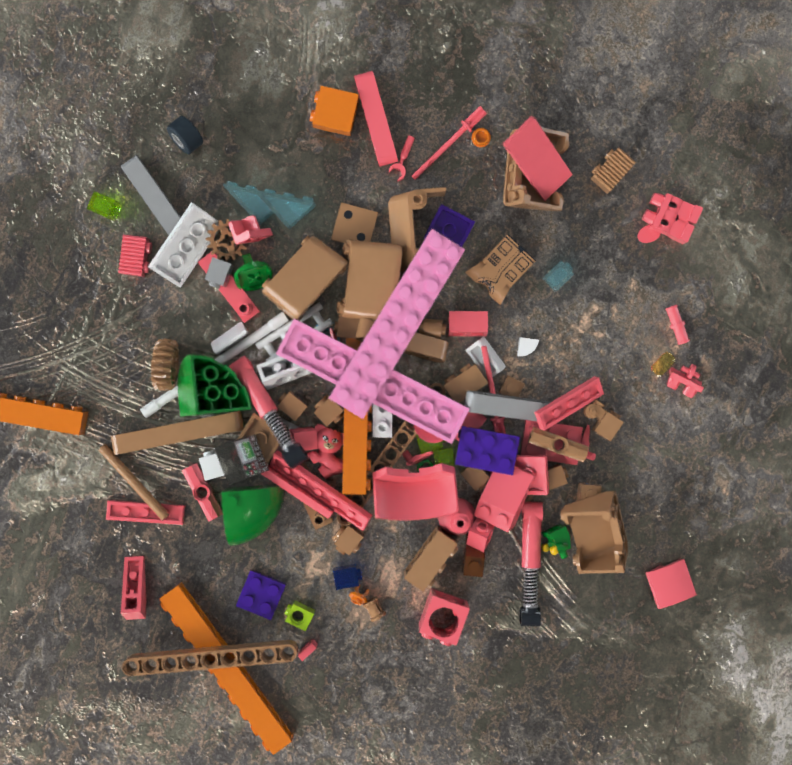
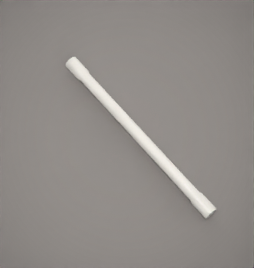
(272, 324)

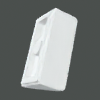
(229, 338)
(475, 353)

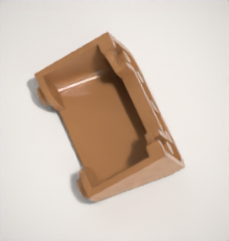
(517, 188)
(304, 277)
(370, 278)
(597, 533)

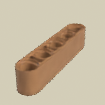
(419, 346)

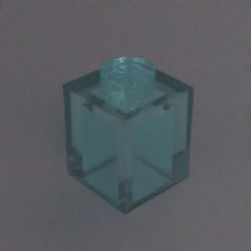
(558, 275)

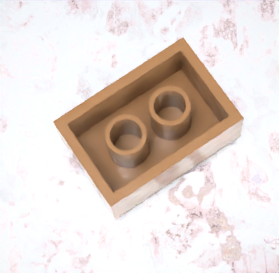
(430, 559)

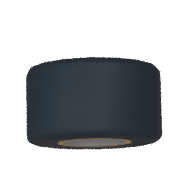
(185, 134)

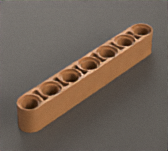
(177, 432)

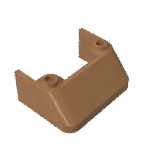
(401, 219)

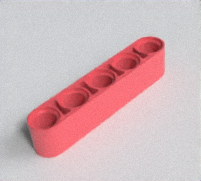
(376, 118)

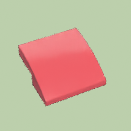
(671, 583)

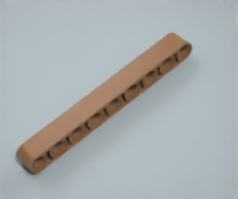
(386, 462)
(203, 663)

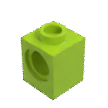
(302, 623)

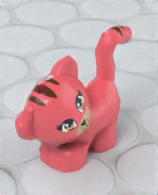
(328, 442)

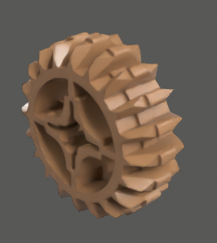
(165, 364)

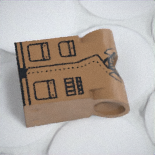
(502, 268)

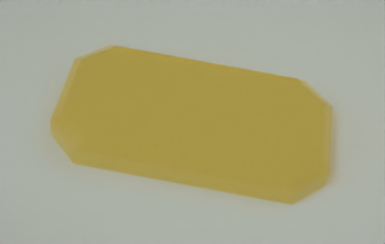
(664, 362)

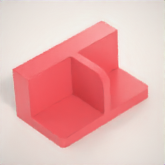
(248, 231)

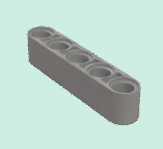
(151, 193)
(503, 405)

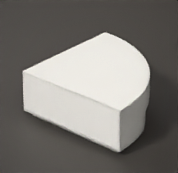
(526, 346)

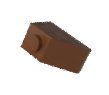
(473, 561)

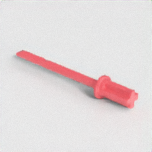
(468, 124)
(498, 422)

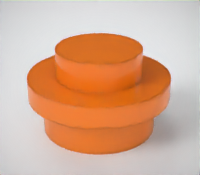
(481, 137)

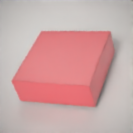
(307, 649)

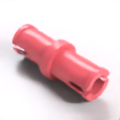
(677, 324)

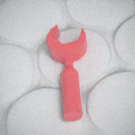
(404, 154)

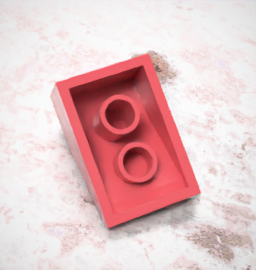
(504, 498)

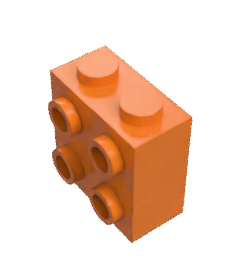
(334, 110)

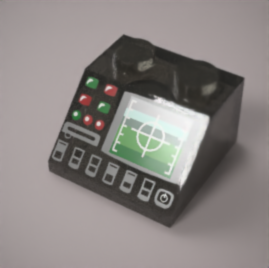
(241, 459)

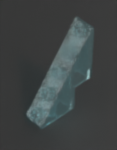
(267, 202)

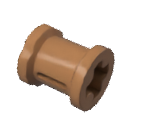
(374, 609)

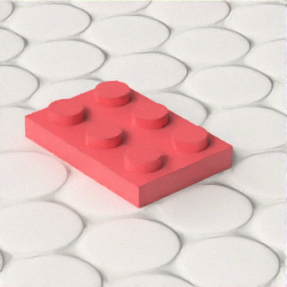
(567, 431)
(539, 467)

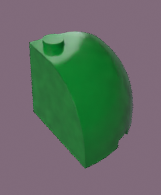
(209, 387)
(250, 511)

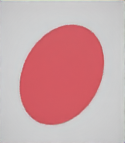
(647, 235)

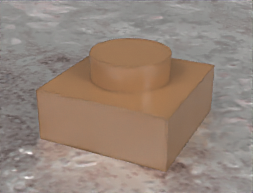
(511, 387)

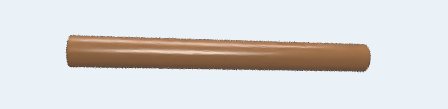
(134, 482)

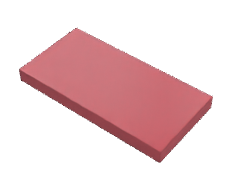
(537, 158)

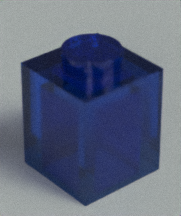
(347, 576)

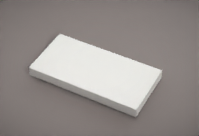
(184, 245)

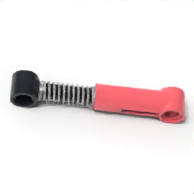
(292, 452)
(531, 560)

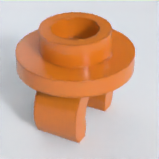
(358, 598)

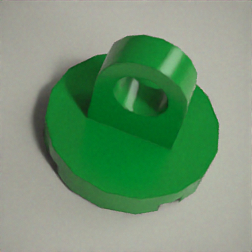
(252, 274)

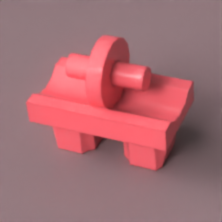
(692, 384)

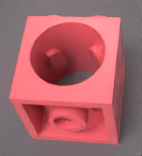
(439, 600)

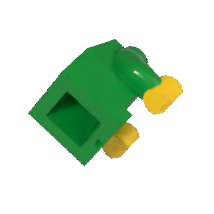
(558, 540)

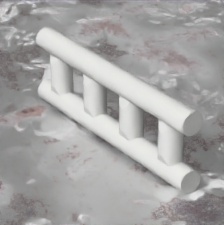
(281, 332)

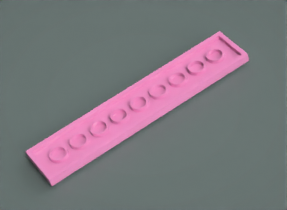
(396, 323)
(399, 393)

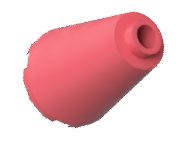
(465, 514)

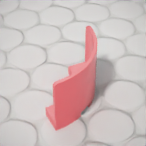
(415, 495)

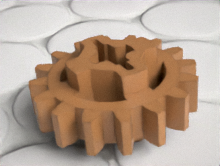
(231, 252)

